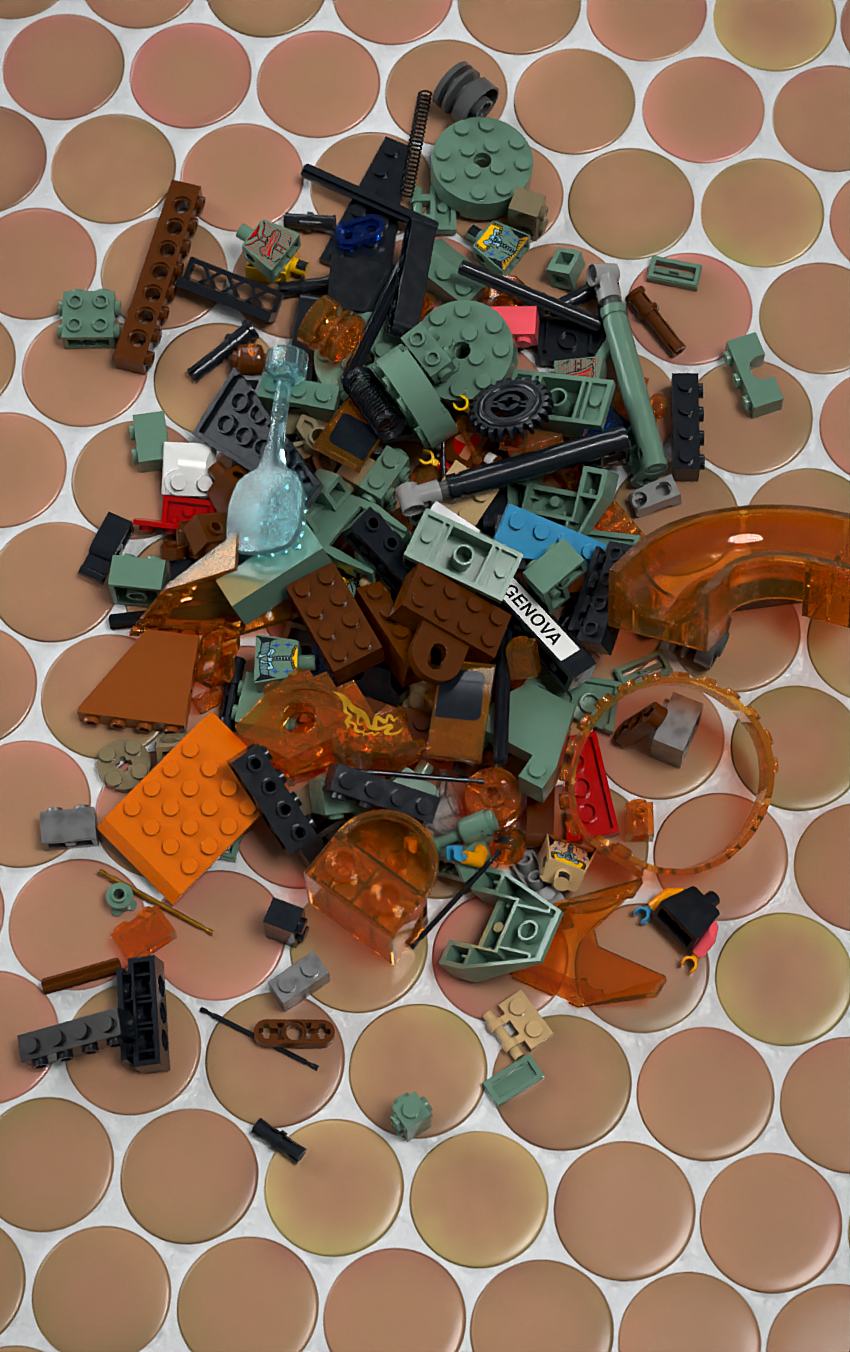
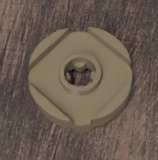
(119, 750)

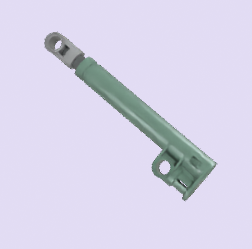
(646, 448)

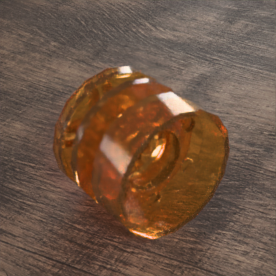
(331, 329)
(496, 782)

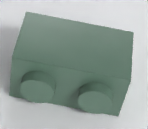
(150, 434)

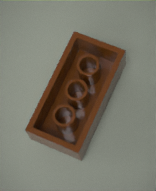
(335, 623)

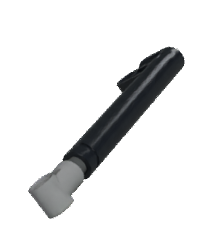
(590, 450)

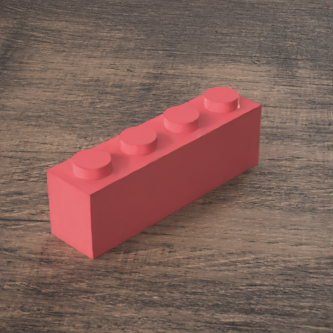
(522, 322)

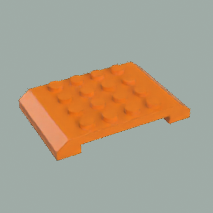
(184, 811)

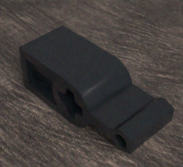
(108, 541)

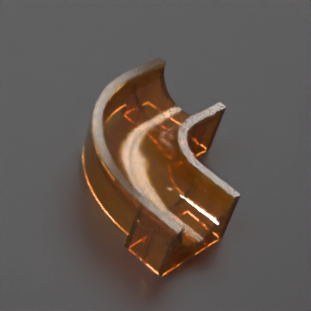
(704, 566)

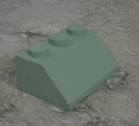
(444, 278)

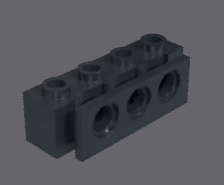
(593, 629)
(144, 995)

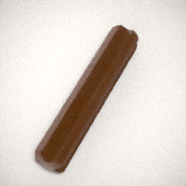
(80, 975)

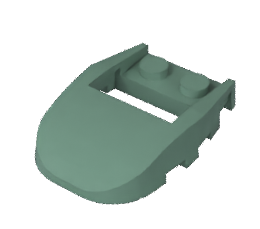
(333, 522)

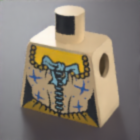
(563, 863)

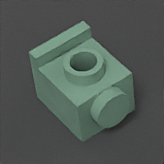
(565, 268)

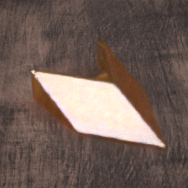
(197, 604)
(581, 968)

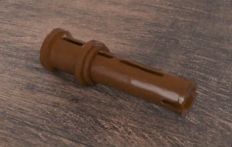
(649, 312)

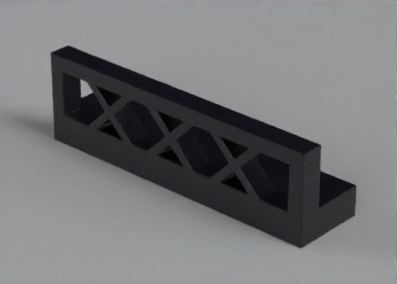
(228, 299)

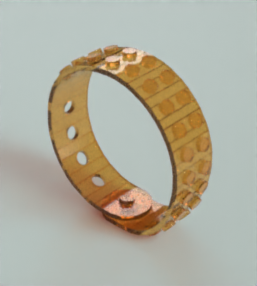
(620, 854)

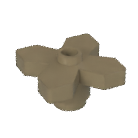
(308, 432)

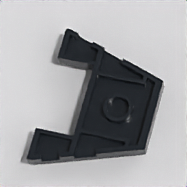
(565, 339)

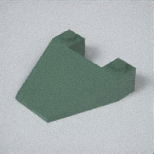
(568, 508)
(537, 735)
(515, 933)

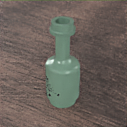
(470, 829)

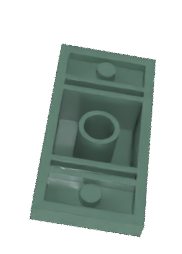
(578, 401)
(463, 555)

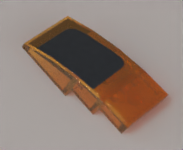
(349, 438)
(462, 714)

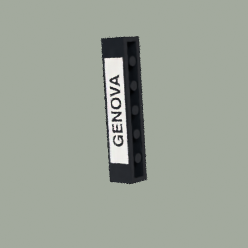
(556, 647)

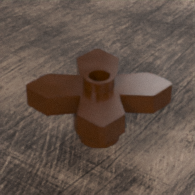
(178, 546)

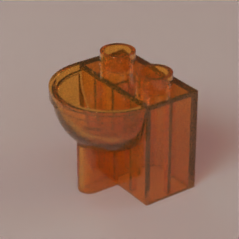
(376, 880)

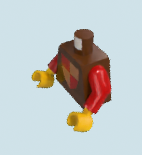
(458, 450)

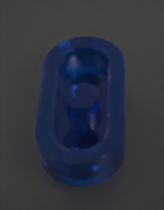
(358, 230)

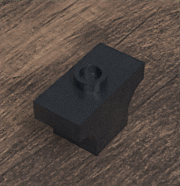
(381, 684)

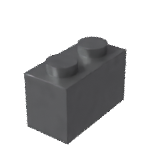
(69, 828)
(299, 981)

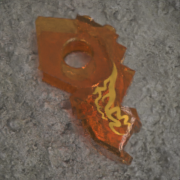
(340, 726)

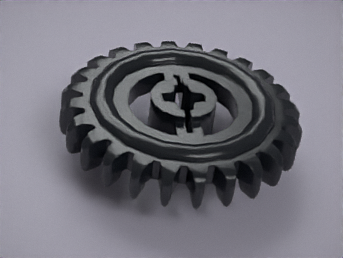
(514, 413)

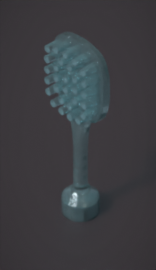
(271, 499)

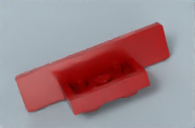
(176, 510)

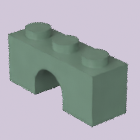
(759, 395)
(316, 398)
(331, 496)

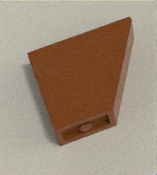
(147, 686)

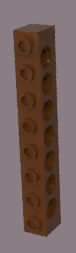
(179, 197)

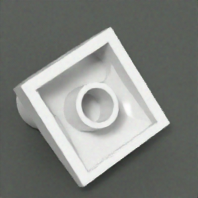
(187, 468)

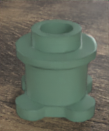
(120, 905)

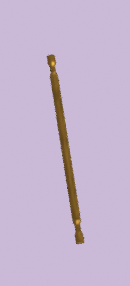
(162, 905)

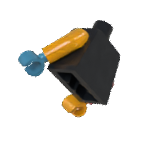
(686, 917)

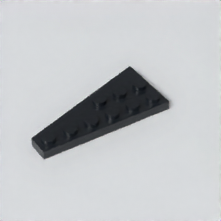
(383, 179)
(240, 427)

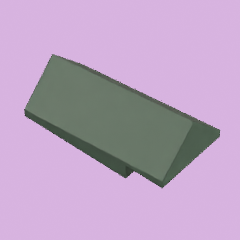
(262, 580)

